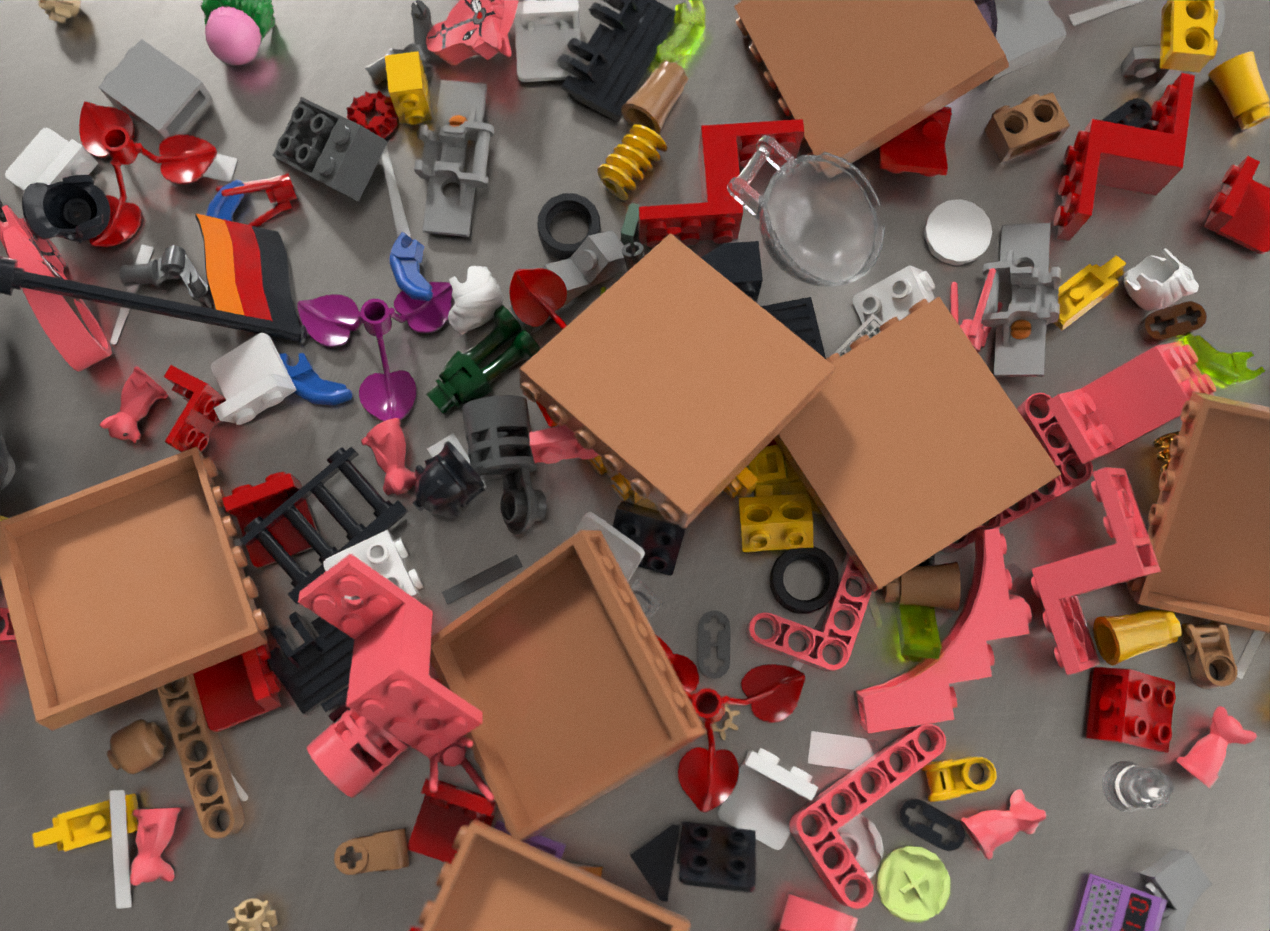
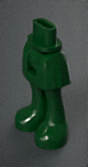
(463, 377)

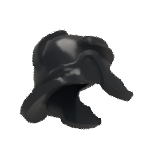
(54, 208)
(446, 483)

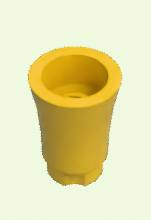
(1242, 89)
(1134, 634)

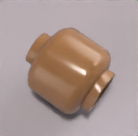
(136, 746)

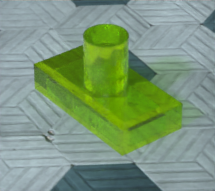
(918, 632)

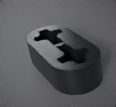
(1132, 106)
(934, 817)

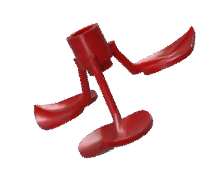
(110, 132)
(534, 298)
(712, 775)

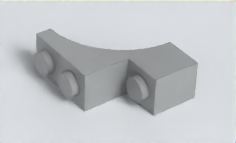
(591, 264)
(1179, 882)

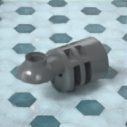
(501, 449)

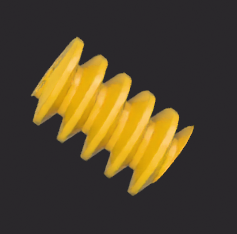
(629, 158)

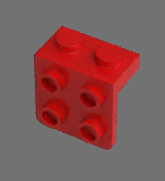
(1242, 208)
(261, 500)
(238, 689)

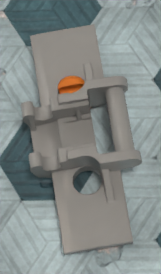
(444, 154)
(1034, 303)

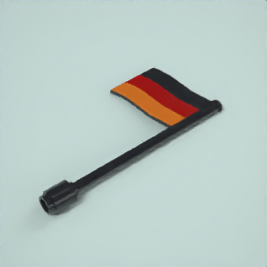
(243, 274)

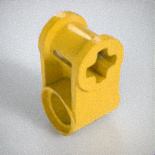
(950, 777)

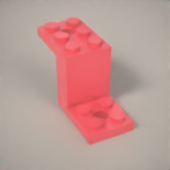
(1130, 400)
(1066, 579)
(390, 657)

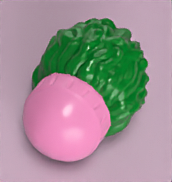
(237, 28)

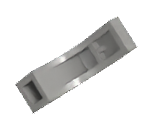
(1146, 60)

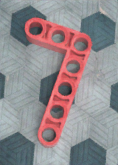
(1060, 456)
(829, 633)
(857, 801)

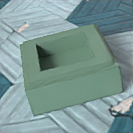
(630, 226)

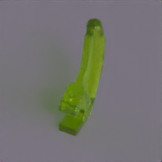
(686, 32)
(1222, 366)

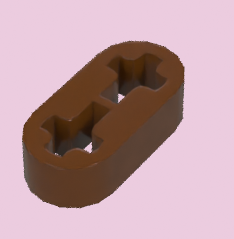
(1170, 316)

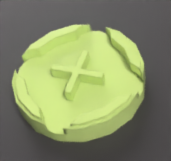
(913, 883)

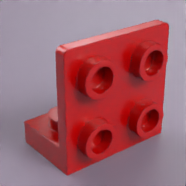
(920, 147)
(198, 415)
(1131, 708)
(443, 817)

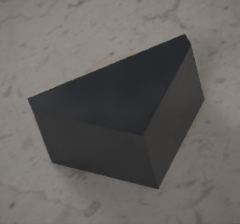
(656, 859)

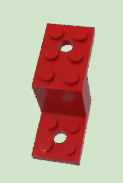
(719, 156)
(1125, 156)

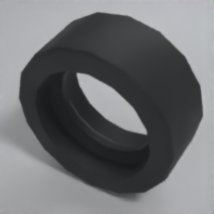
(557, 205)
(831, 580)

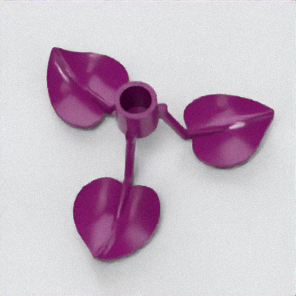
(334, 315)

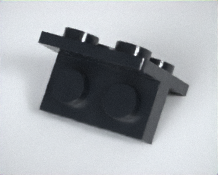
(652, 533)

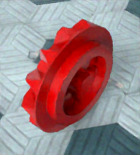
(381, 125)

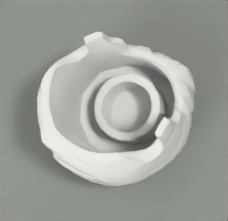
(1159, 282)
(474, 299)

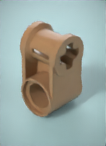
(1209, 650)
(379, 853)

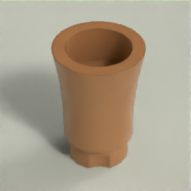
(656, 97)
(927, 586)

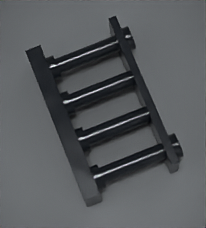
(385, 513)

